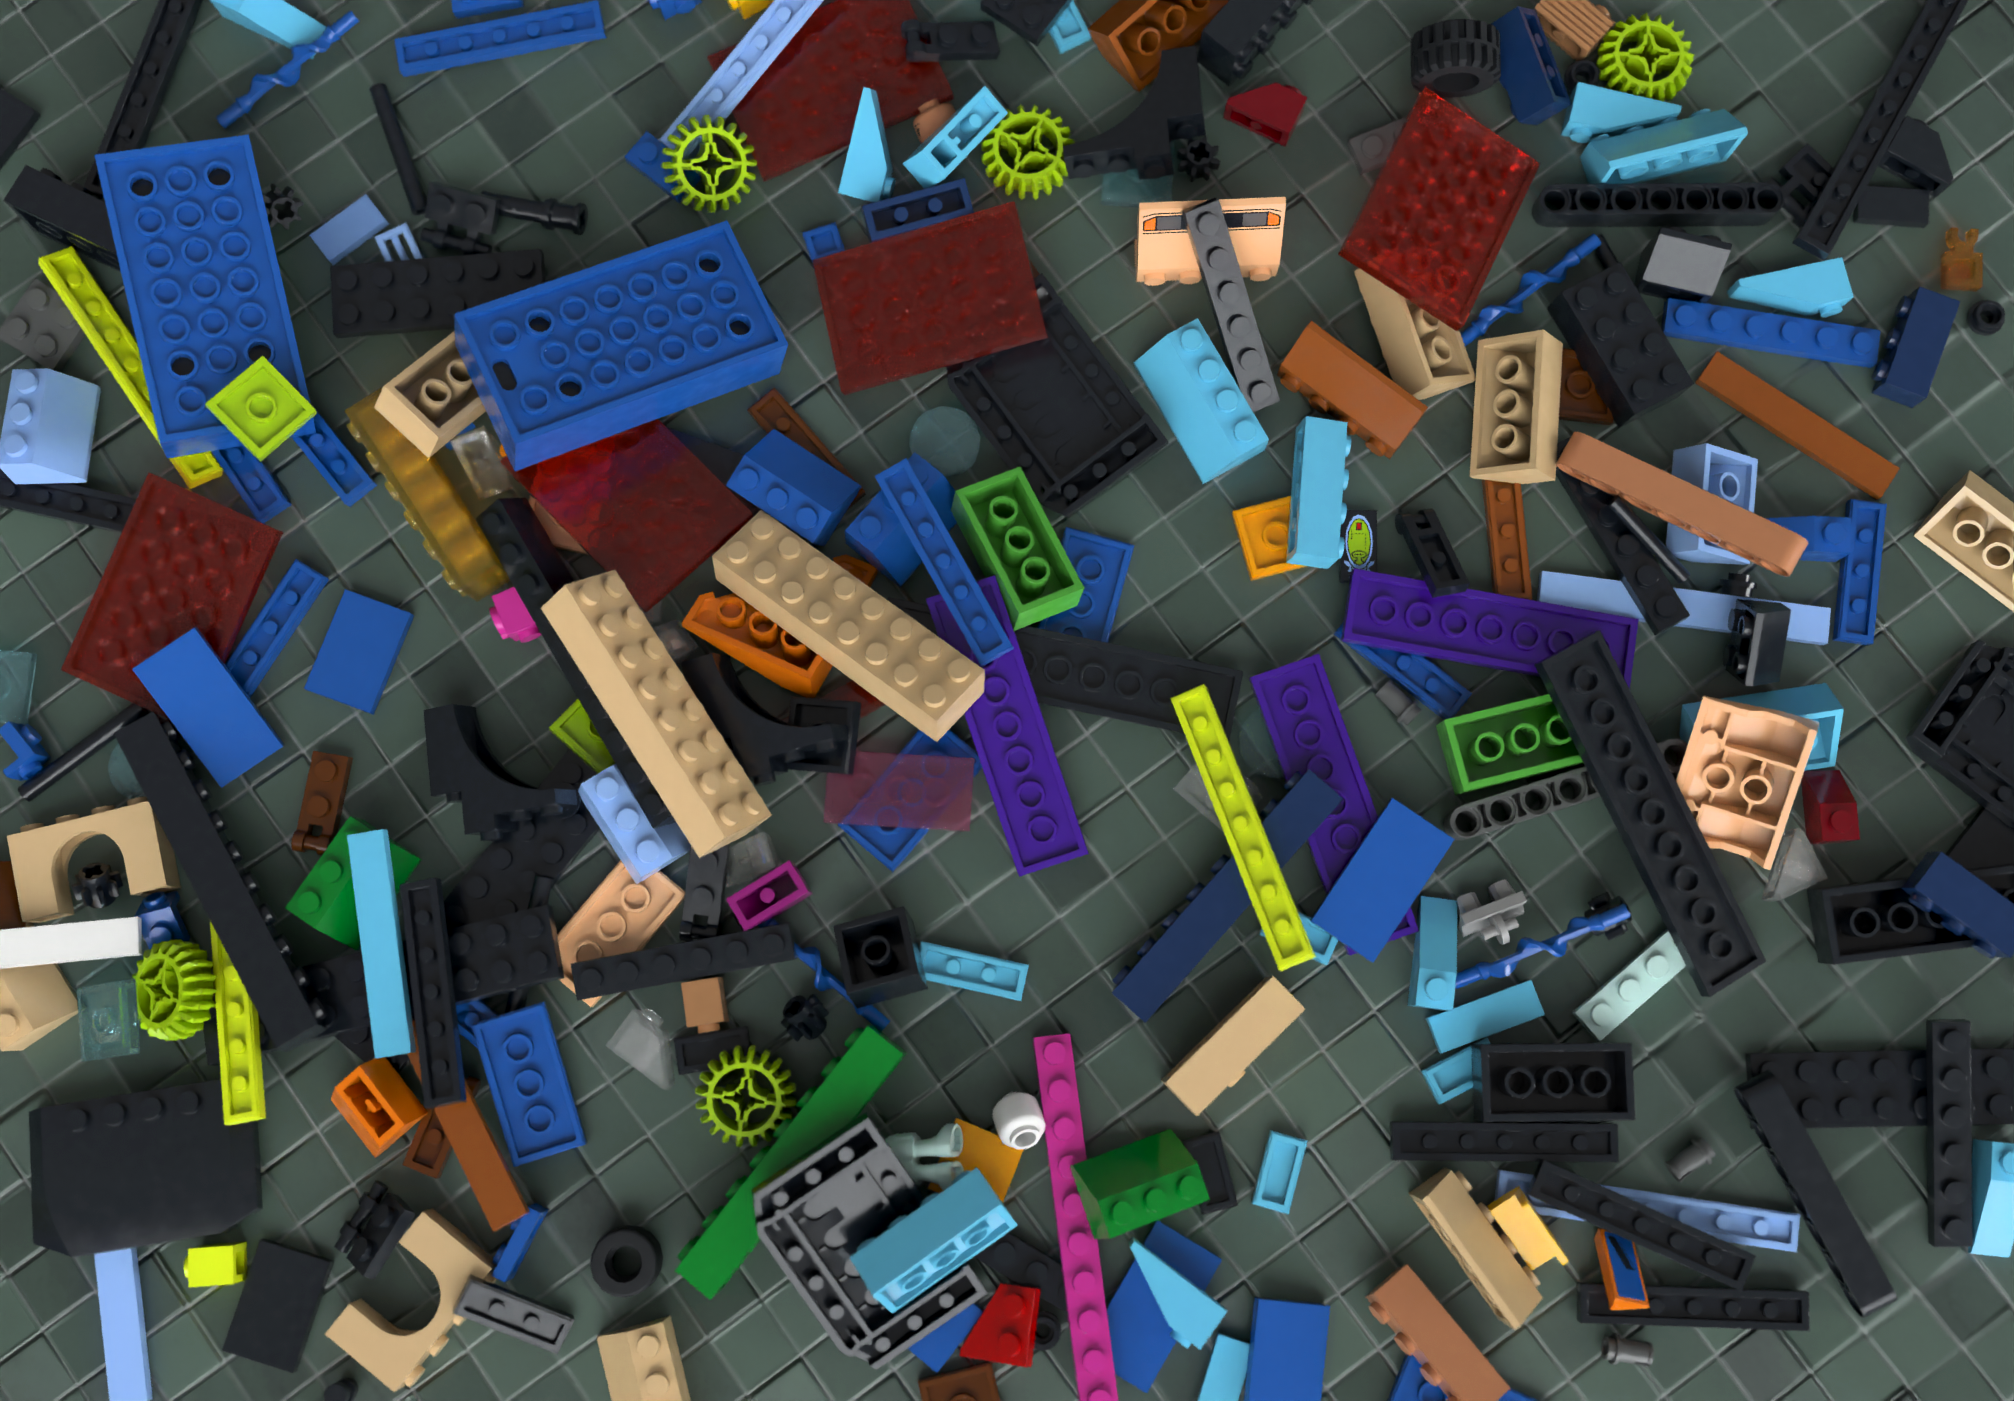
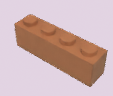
(1434, 1339)

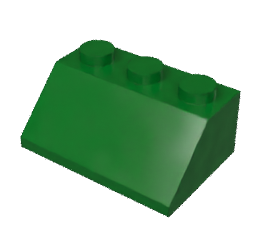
(327, 893)
(1138, 1184)

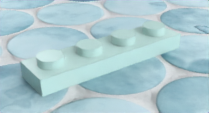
(1630, 987)

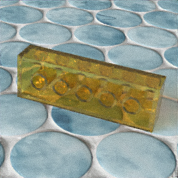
(430, 503)

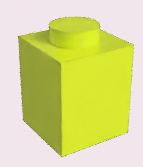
(216, 1264)

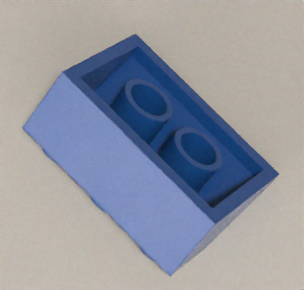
(794, 487)
(880, 535)

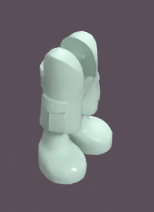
(946, 1143)

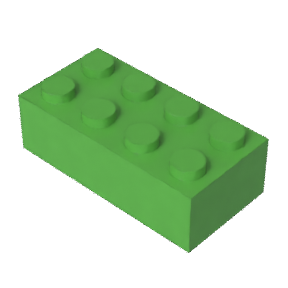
(1017, 546)
(1506, 744)

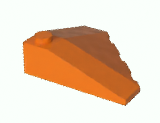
(762, 644)

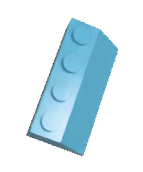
(1663, 149)
(1201, 401)
(1810, 701)
(932, 1240)

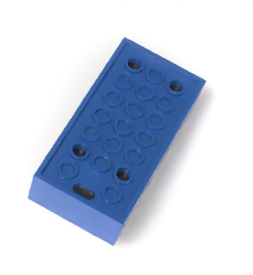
(198, 280)
(619, 344)

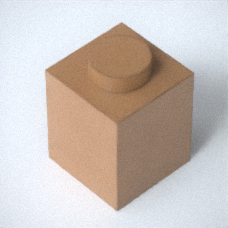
(705, 1004)

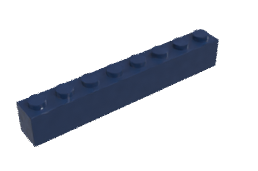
(1221, 900)

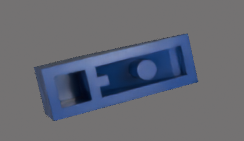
(1826, 536)

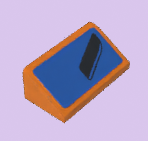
(1620, 1271)

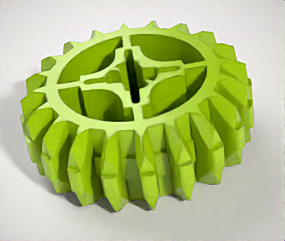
(1658, 48)
(1005, 137)
(707, 147)
(174, 989)
(728, 1095)

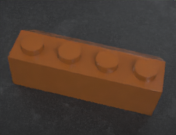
(1138, 31)
(1350, 390)

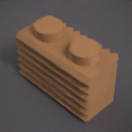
(1574, 25)

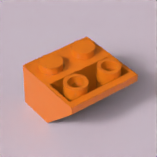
(377, 1104)

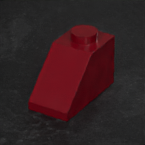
(1267, 111)
(1829, 808)

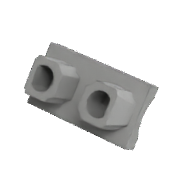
(1493, 918)

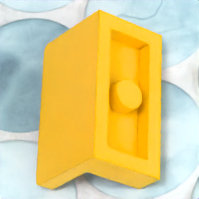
(1526, 1229)

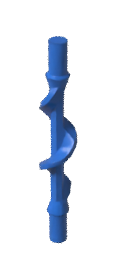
(290, 72)
(1529, 284)
(1555, 945)
(825, 980)

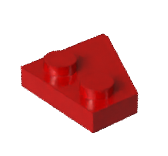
(1006, 1327)

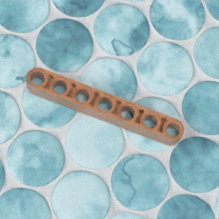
(1682, 504)

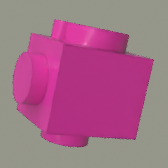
(512, 617)

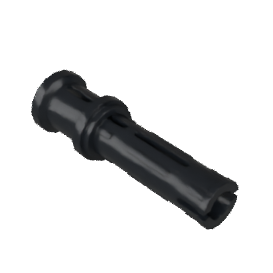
(548, 213)

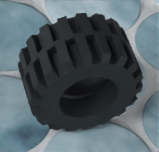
(1456, 57)

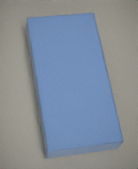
(349, 229)

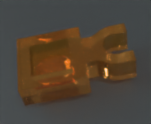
(1961, 266)

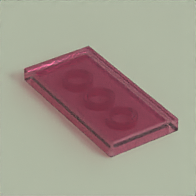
(902, 792)

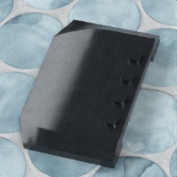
(1057, 411)
(1971, 729)
(140, 1170)
(820, 1214)

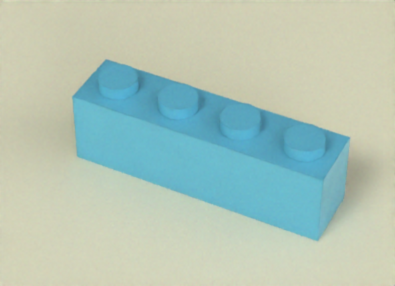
(1318, 493)

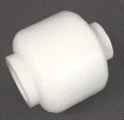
(1018, 1120)

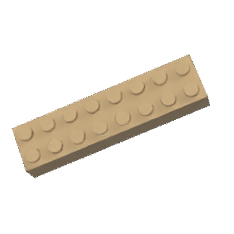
(849, 625)
(656, 711)

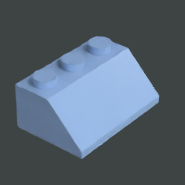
(48, 427)
(1722, 474)
(627, 827)

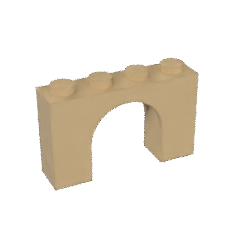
(43, 854)
(398, 1353)

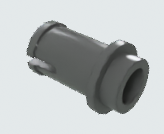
(1398, 703)
(1690, 1159)
(1627, 1351)

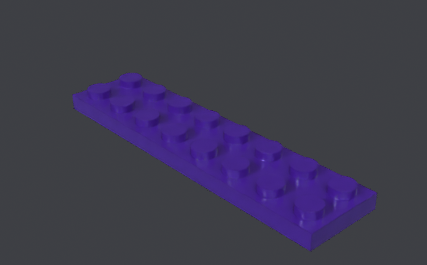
(1474, 625)
(1312, 735)
(1016, 748)

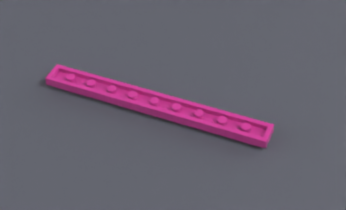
(1076, 1242)

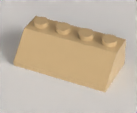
(1418, 348)
(1516, 408)
(1975, 535)
(33, 1003)
(1477, 1246)
(644, 1363)

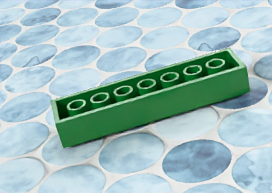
(847, 1089)

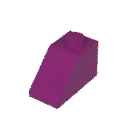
(769, 895)

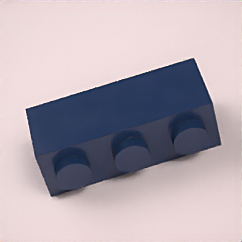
(1529, 68)
(916, 210)
(1914, 346)
(1963, 903)

